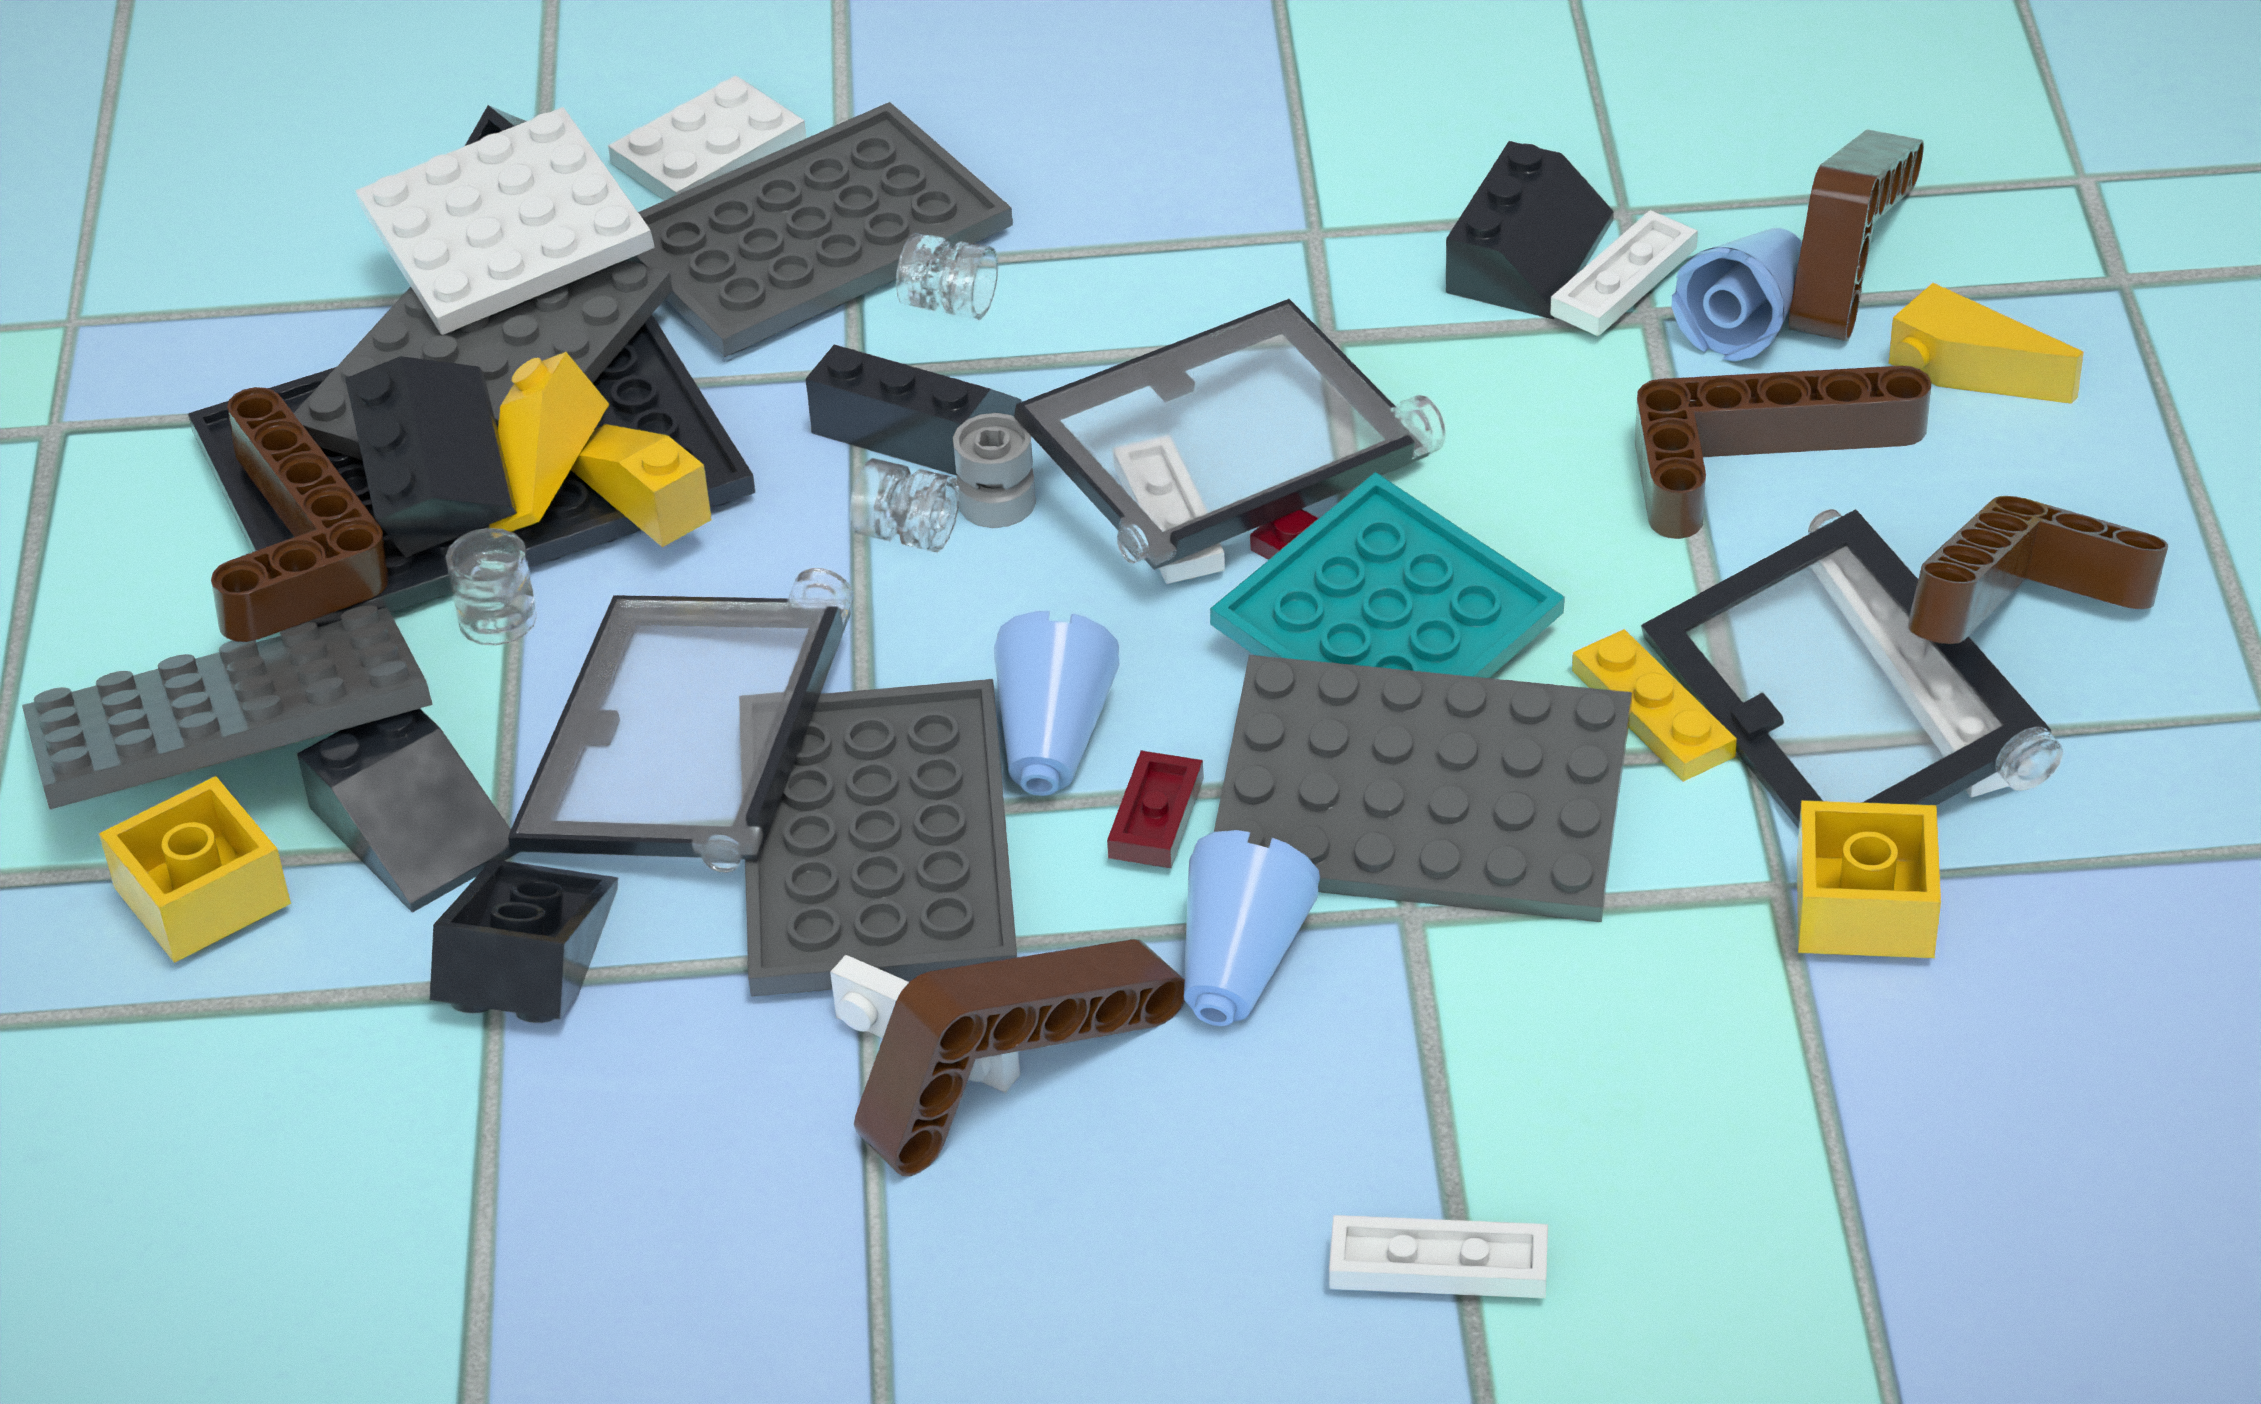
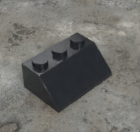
(1525, 231)
(895, 406)
(429, 450)

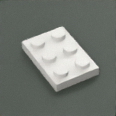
(706, 138)

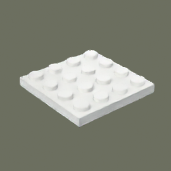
(504, 220)

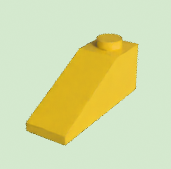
(1982, 349)
(544, 431)
(646, 480)

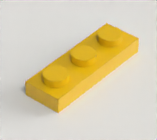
(1661, 708)

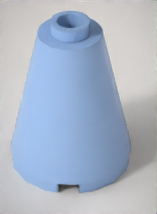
(1738, 293)
(1051, 694)
(1241, 920)

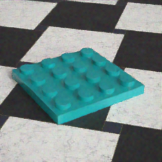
(1390, 590)

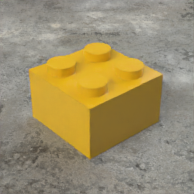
(195, 868)
(1868, 879)

